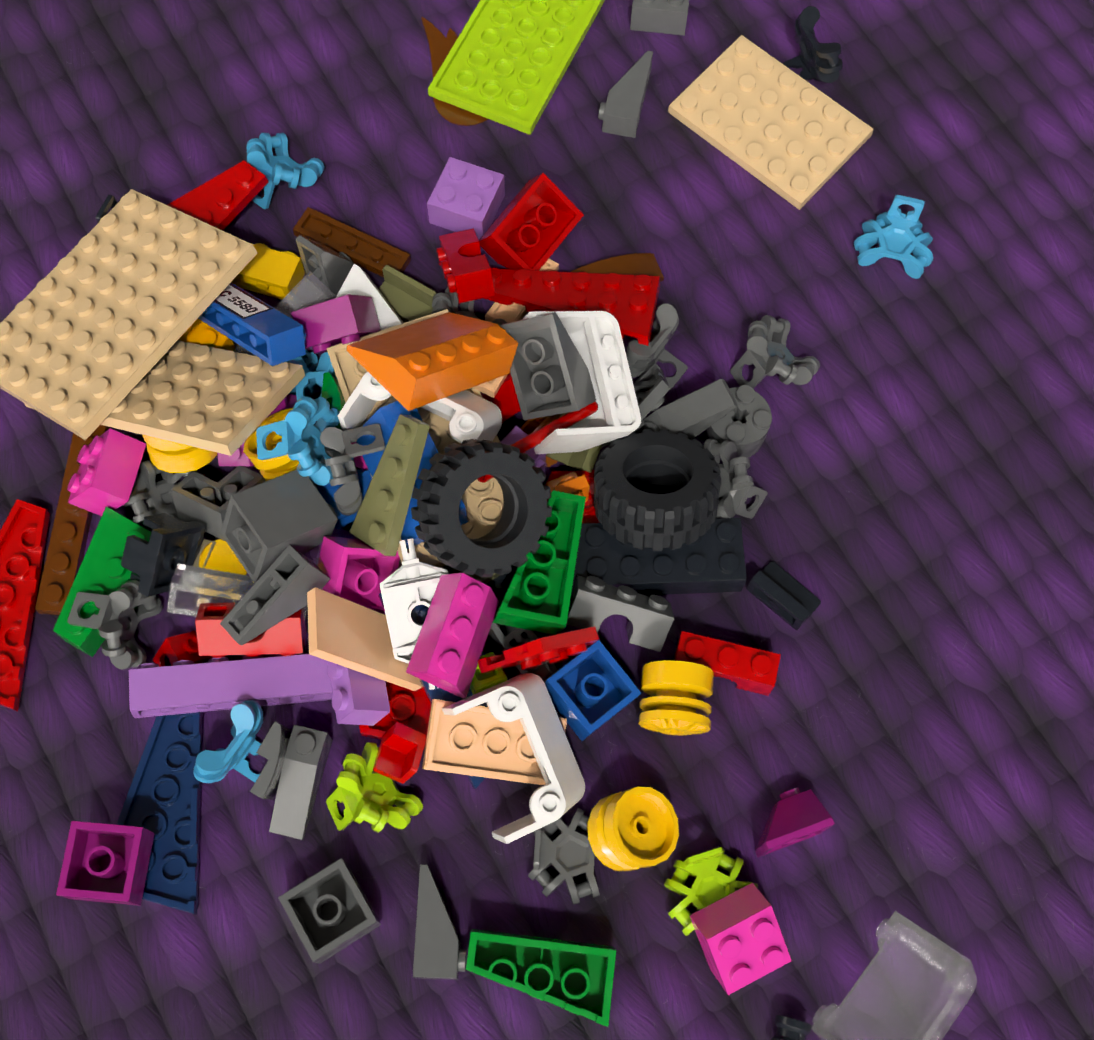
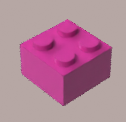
(106, 472)
(740, 938)

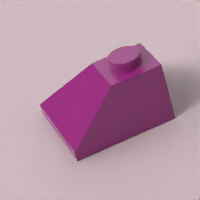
(793, 820)

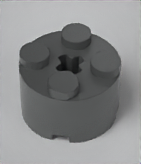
(745, 424)

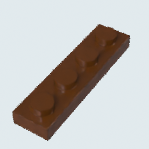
(360, 247)

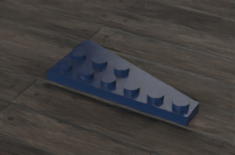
(167, 802)

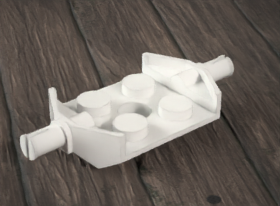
(402, 591)

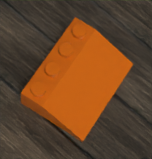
(436, 357)

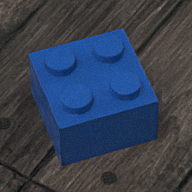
(591, 690)

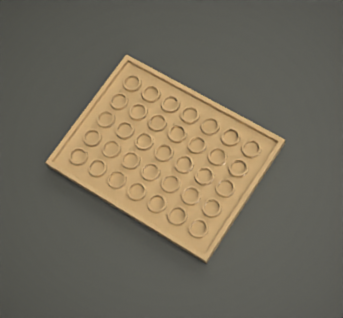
(114, 309)

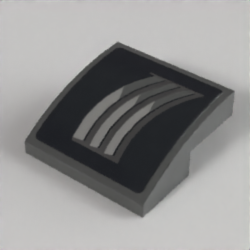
(273, 749)

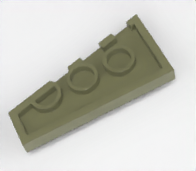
(391, 488)

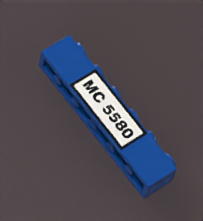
(255, 326)

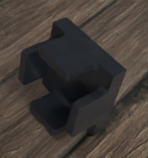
(170, 544)

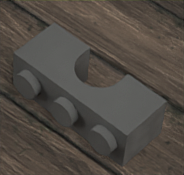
(595, 600)

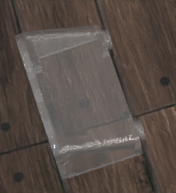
(905, 992)

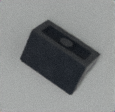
(783, 595)

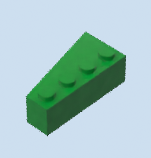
(98, 574)
(543, 585)
(548, 969)

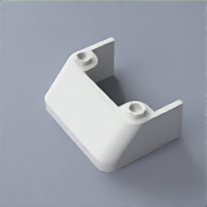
(602, 349)
(468, 413)
(528, 700)

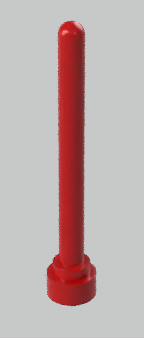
(539, 435)

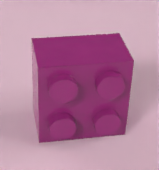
(337, 321)
(105, 863)

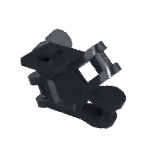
(816, 59)

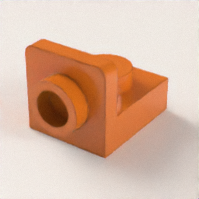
(570, 484)

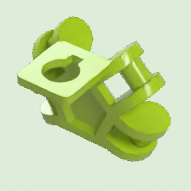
(370, 795)
(708, 883)

